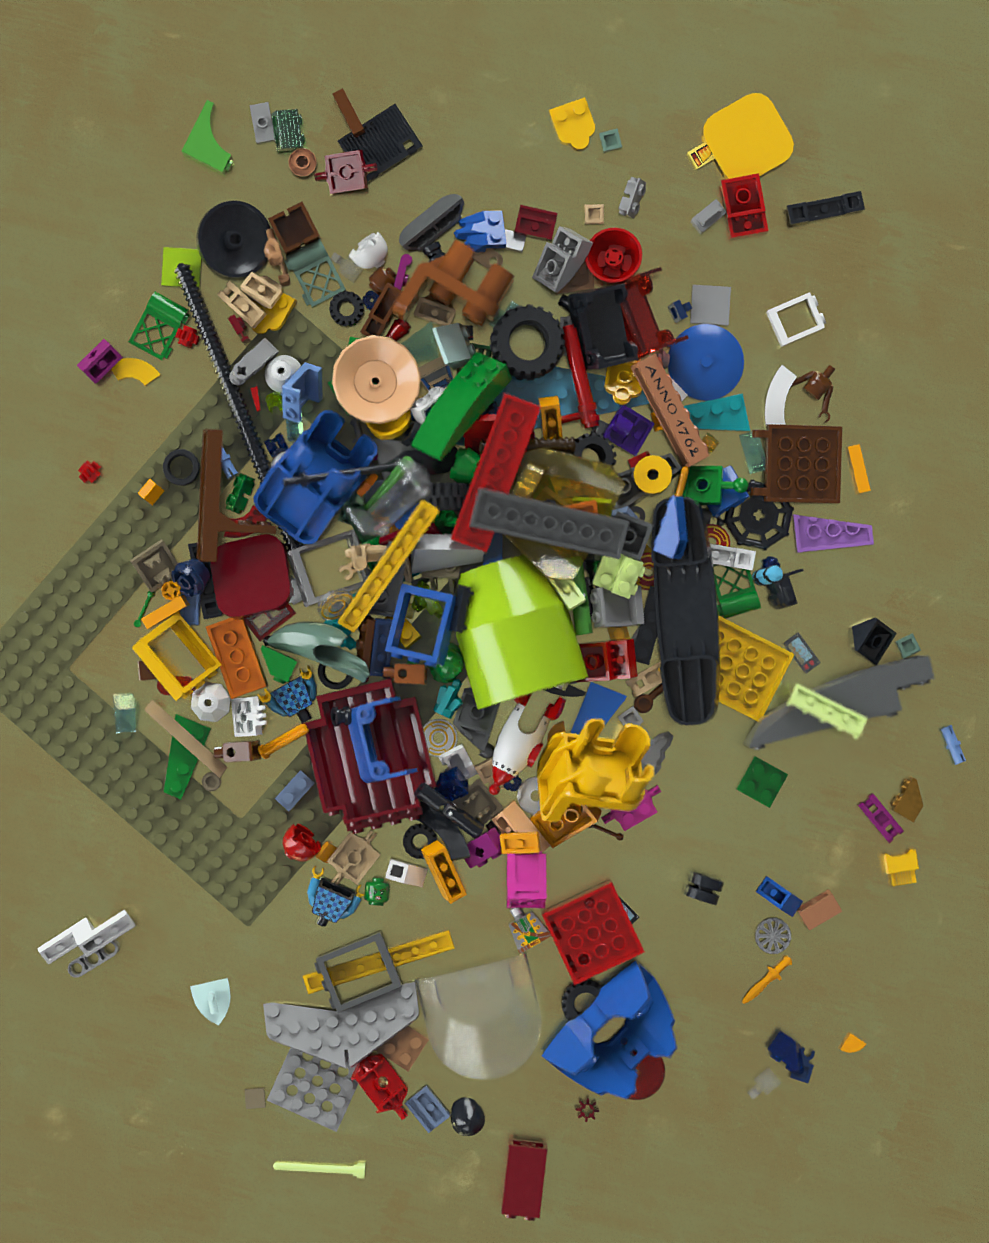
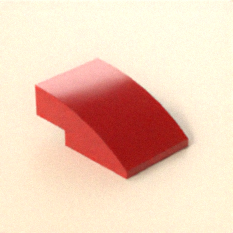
(744, 206)
(609, 660)

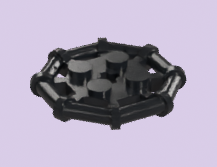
(762, 526)

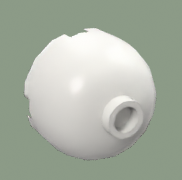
(370, 252)

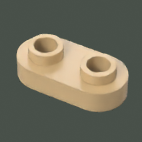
(484, 258)

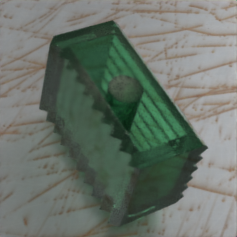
(287, 130)

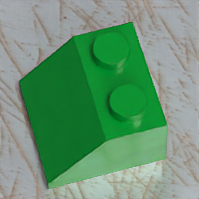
(279, 664)

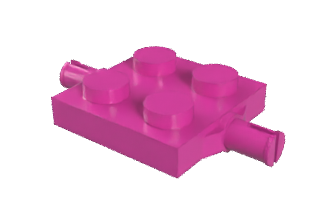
(630, 818)

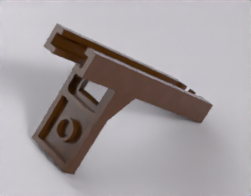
(209, 517)

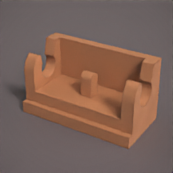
(819, 909)

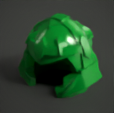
(452, 666)

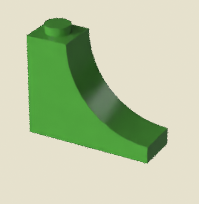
(202, 144)

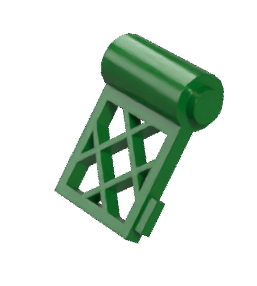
(167, 312)
(739, 601)

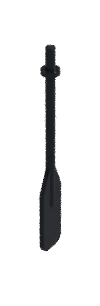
(432, 464)

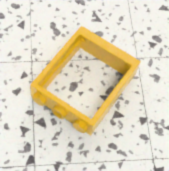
(193, 644)

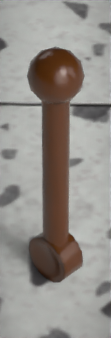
(619, 836)

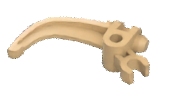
(368, 553)

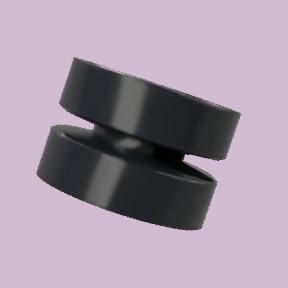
(703, 888)

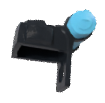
(778, 584)

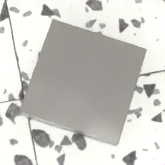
(710, 305)

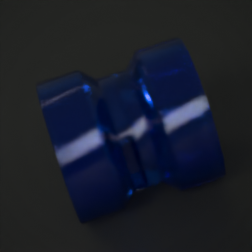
(272, 447)

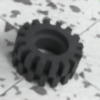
(338, 300)
(408, 839)

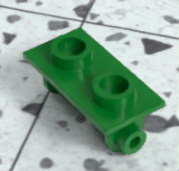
(235, 499)

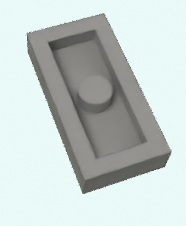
(262, 122)

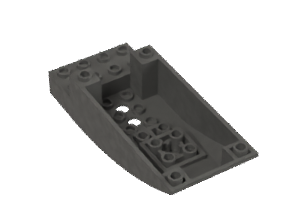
(865, 692)

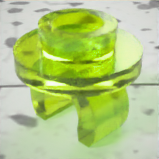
(274, 399)

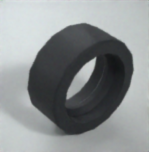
(167, 462)
(321, 673)

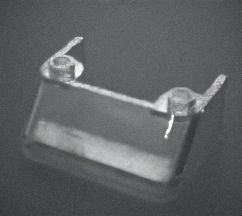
(395, 502)

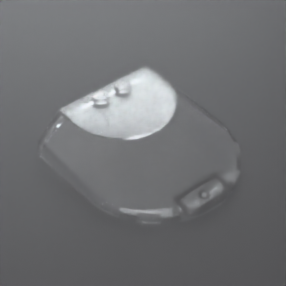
(482, 1017)

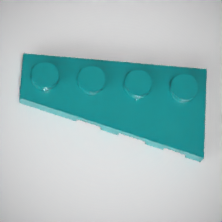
(720, 414)

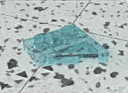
(422, 344)

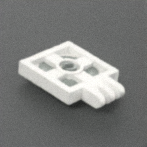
(247, 716)

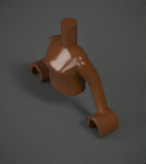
(817, 386)

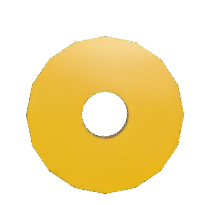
(652, 463)

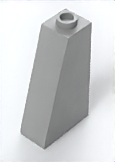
(441, 552)

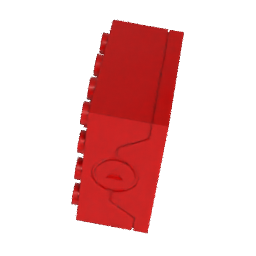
(592, 932)

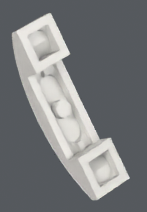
(732, 557)

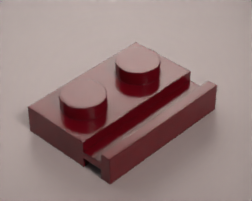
(535, 222)
(239, 326)

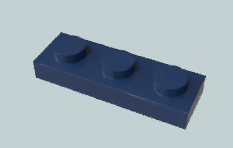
(380, 657)

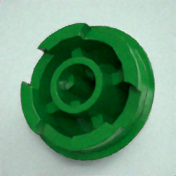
(465, 465)

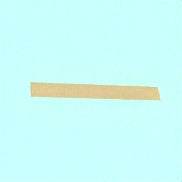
(185, 738)

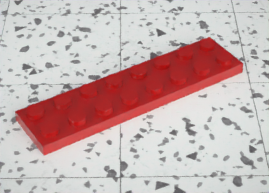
(497, 464)

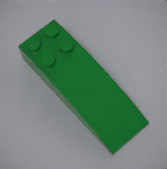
(461, 404)

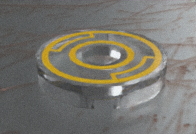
(326, 606)

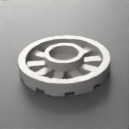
(773, 935)

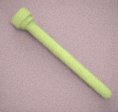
(357, 1170)

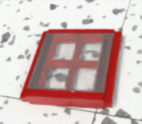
(267, 622)

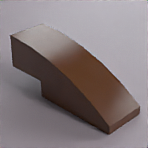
(381, 312)

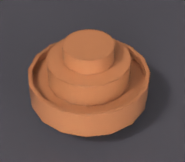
(302, 162)

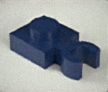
(805, 1077)

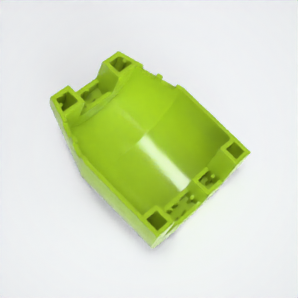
(516, 633)

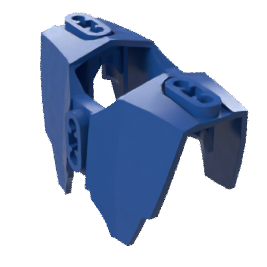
(611, 1064)

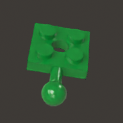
(713, 492)

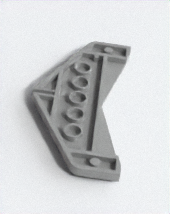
(355, 1030)

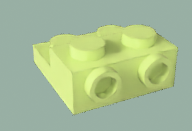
(619, 575)

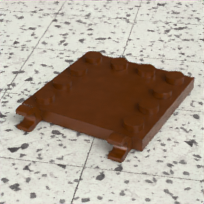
(801, 463)

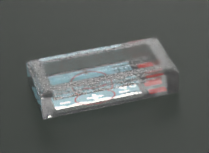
(802, 653)

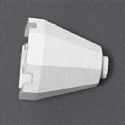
(220, 702)

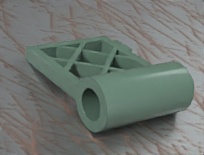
(307, 258)

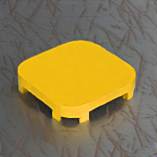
(748, 137)

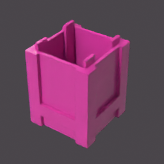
(526, 880)

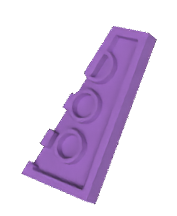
(825, 534)

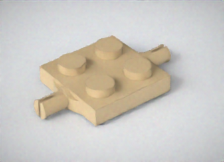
(354, 857)

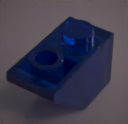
(452, 784)
(788, 1051)

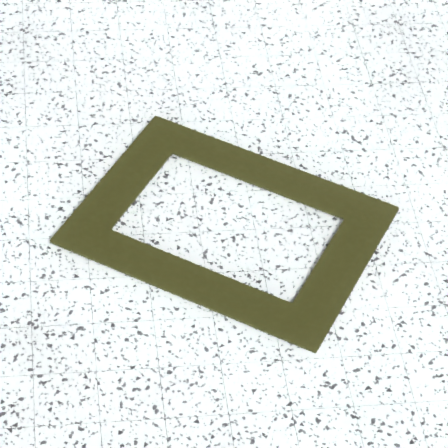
(227, 855)

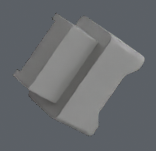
(708, 216)

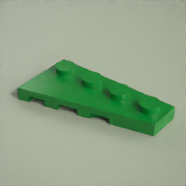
(181, 760)

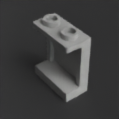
(616, 610)

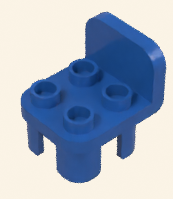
(309, 510)

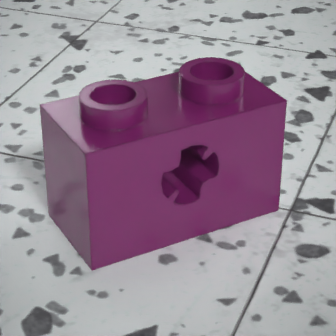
(99, 361)
(484, 847)

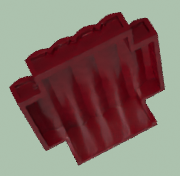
(397, 742)

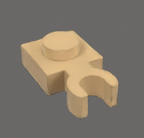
(485, 772)

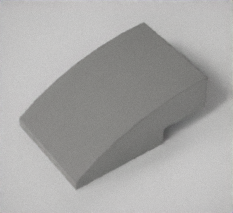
(561, 259)

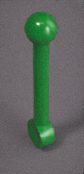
(137, 623)

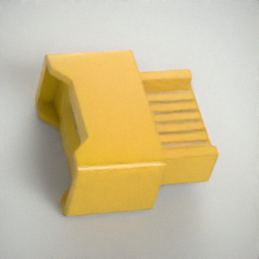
(901, 867)

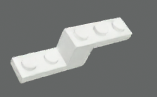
(86, 937)

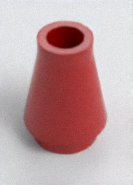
(398, 329)

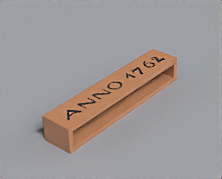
(670, 410)

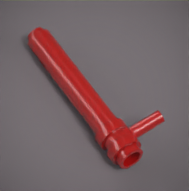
(586, 406)

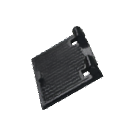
(383, 141)

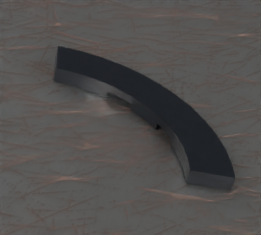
(447, 831)

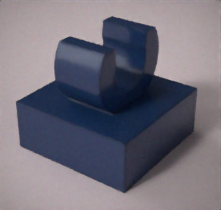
(679, 311)

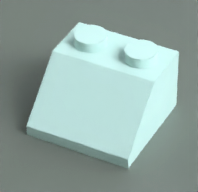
(454, 344)

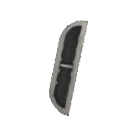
(432, 223)

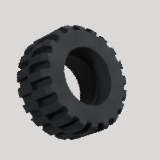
(541, 321)

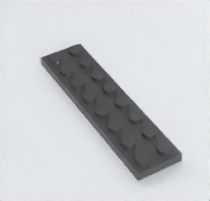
(549, 523)

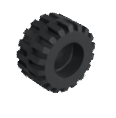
(598, 445)
(447, 496)
(573, 991)

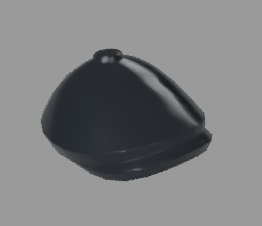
(467, 1117)

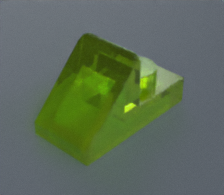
(431, 605)

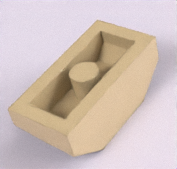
(262, 290)
(434, 312)

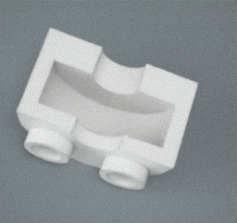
(458, 757)

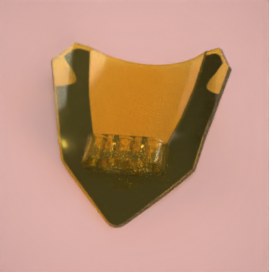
(567, 481)

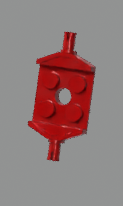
(387, 1098)

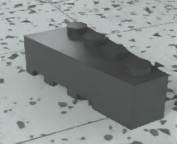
(631, 493)

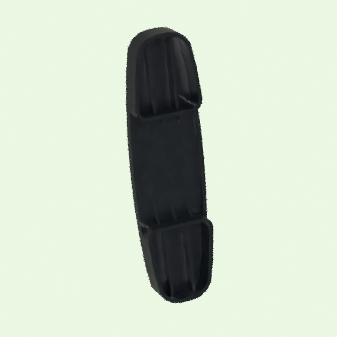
(687, 621)

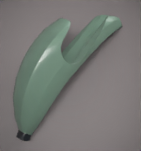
(303, 638)

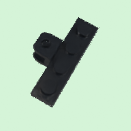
(647, 632)

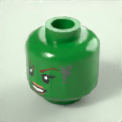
(377, 892)

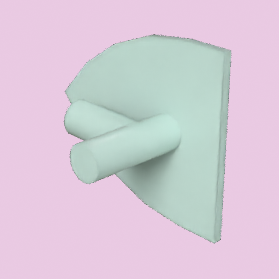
(212, 999)

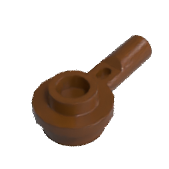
(644, 702)

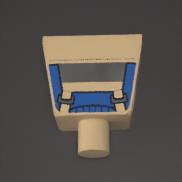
(435, 374)

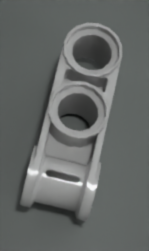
(253, 362)

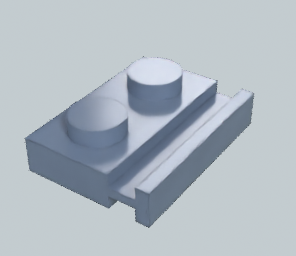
(427, 1109)

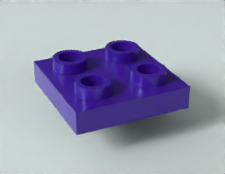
(628, 430)

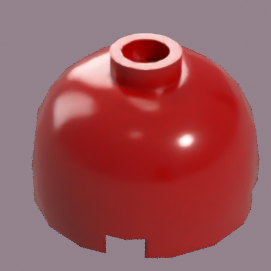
(300, 844)

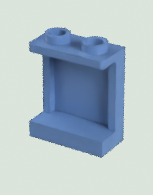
(301, 387)

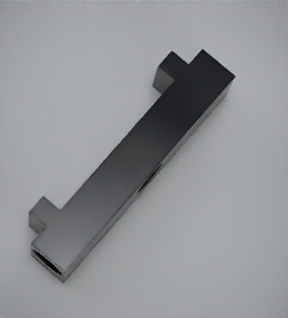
(460, 608)

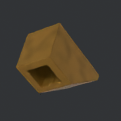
(910, 801)

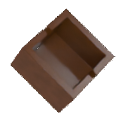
(294, 229)

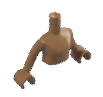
(275, 257)

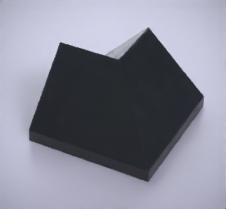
(872, 639)

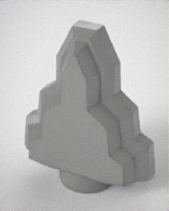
(656, 752)

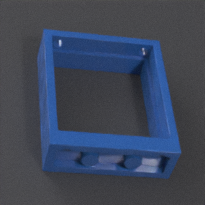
(444, 633)

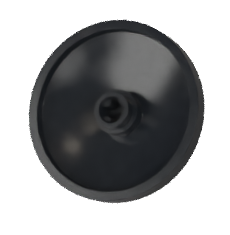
(233, 239)

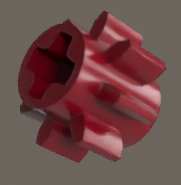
(583, 1106)

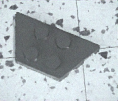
(475, 723)

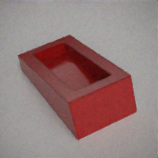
(255, 394)

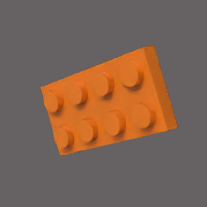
(237, 656)

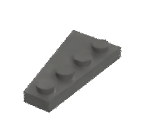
(388, 599)

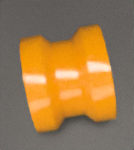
(171, 587)

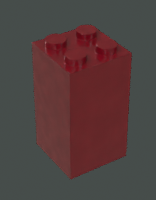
(524, 1179)

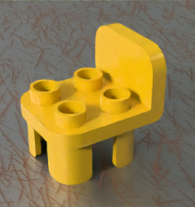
(593, 770)

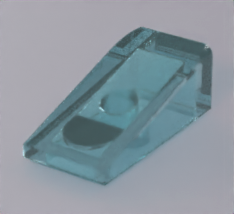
(753, 453)

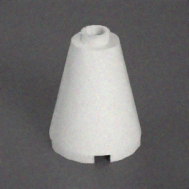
(272, 376)

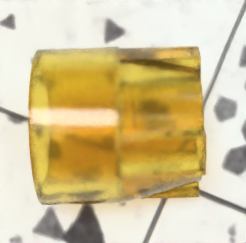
(710, 441)

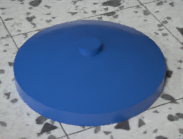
(707, 362)

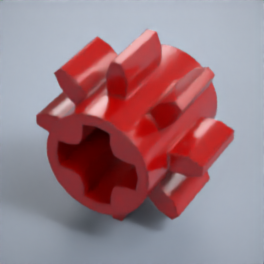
(187, 336)
(89, 472)

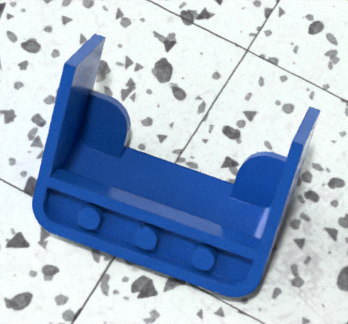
(369, 767)

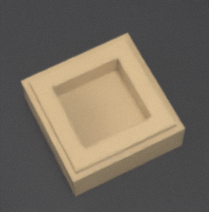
(594, 214)

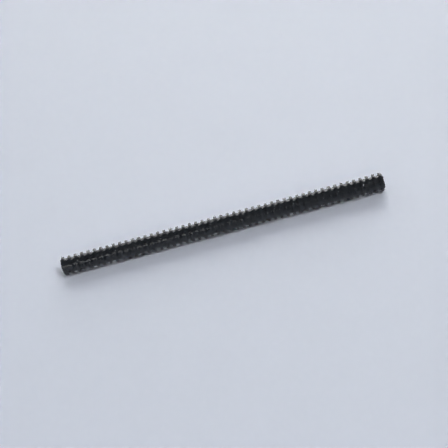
(223, 370)

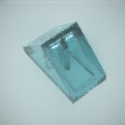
(124, 712)

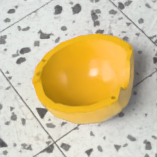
(391, 429)

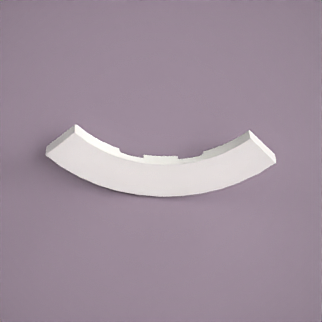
(777, 396)

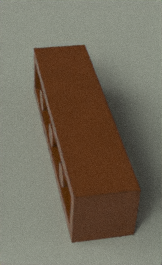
(348, 112)

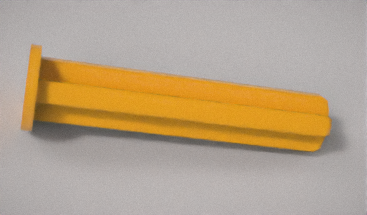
(281, 741)

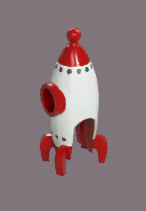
(518, 750)

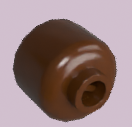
(380, 278)

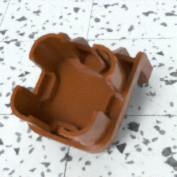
(446, 284)

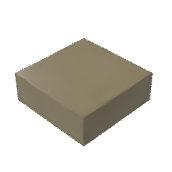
(255, 1098)

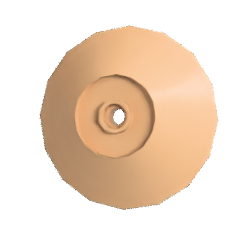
(385, 361)

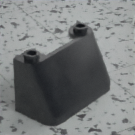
(601, 326)

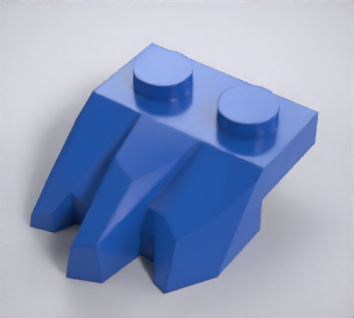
(483, 230)

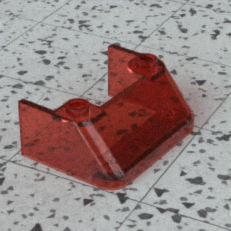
(639, 319)

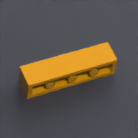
(858, 469)
(165, 611)

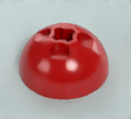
(609, 247)

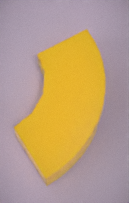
(135, 369)

